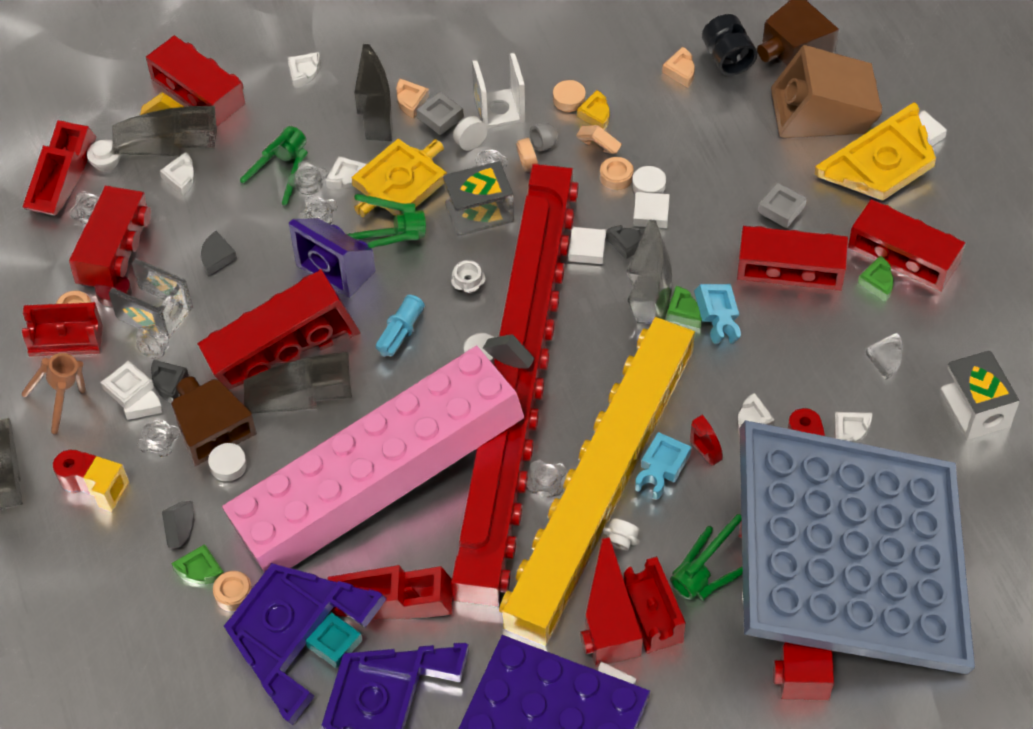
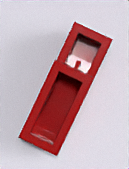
(59, 168)
(408, 594)

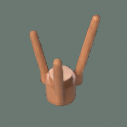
(61, 374)

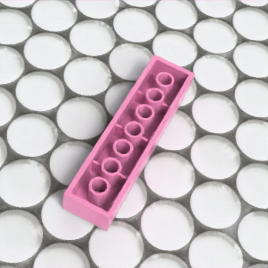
(374, 461)

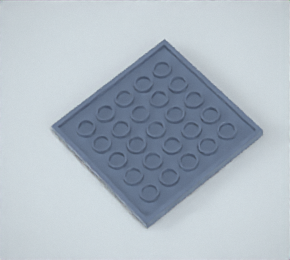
(853, 549)

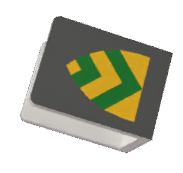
(513, 97)
(980, 395)

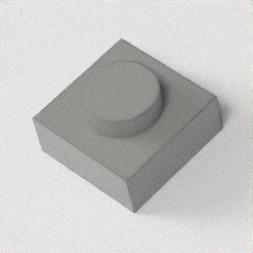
(440, 113)
(782, 205)

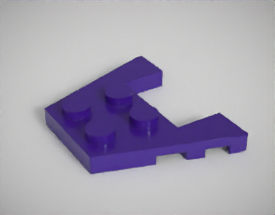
(278, 619)
(379, 685)

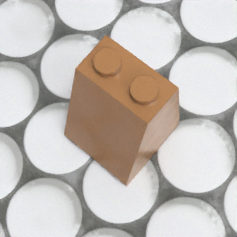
(825, 95)

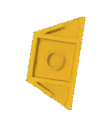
(882, 157)

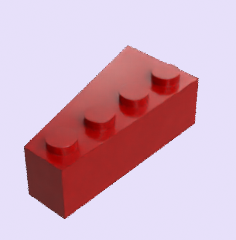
(278, 331)

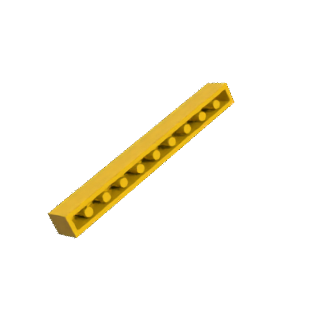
(597, 483)

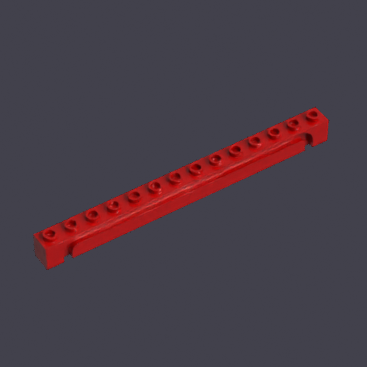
(499, 463)

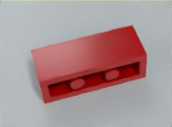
(195, 78)
(110, 237)
(906, 244)
(792, 258)

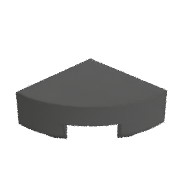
(624, 239)
(216, 253)
(509, 351)
(166, 377)
(178, 523)

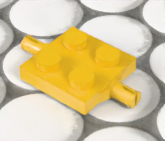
(400, 176)

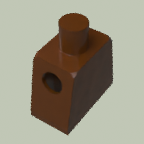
(794, 26)
(210, 417)

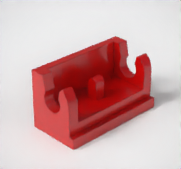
(62, 329)
(655, 607)

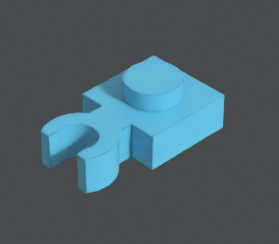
(718, 306)
(662, 460)

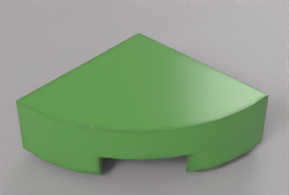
(878, 279)
(684, 309)
(198, 566)

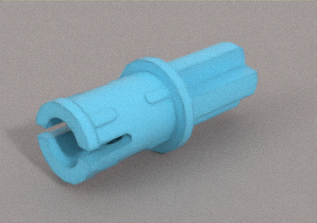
(400, 325)

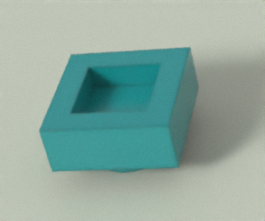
(333, 639)

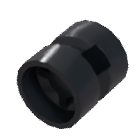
(729, 44)

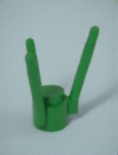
(286, 147)
(407, 225)
(692, 575)

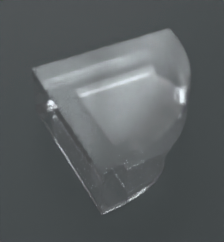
(886, 355)

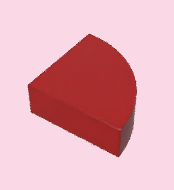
(705, 440)

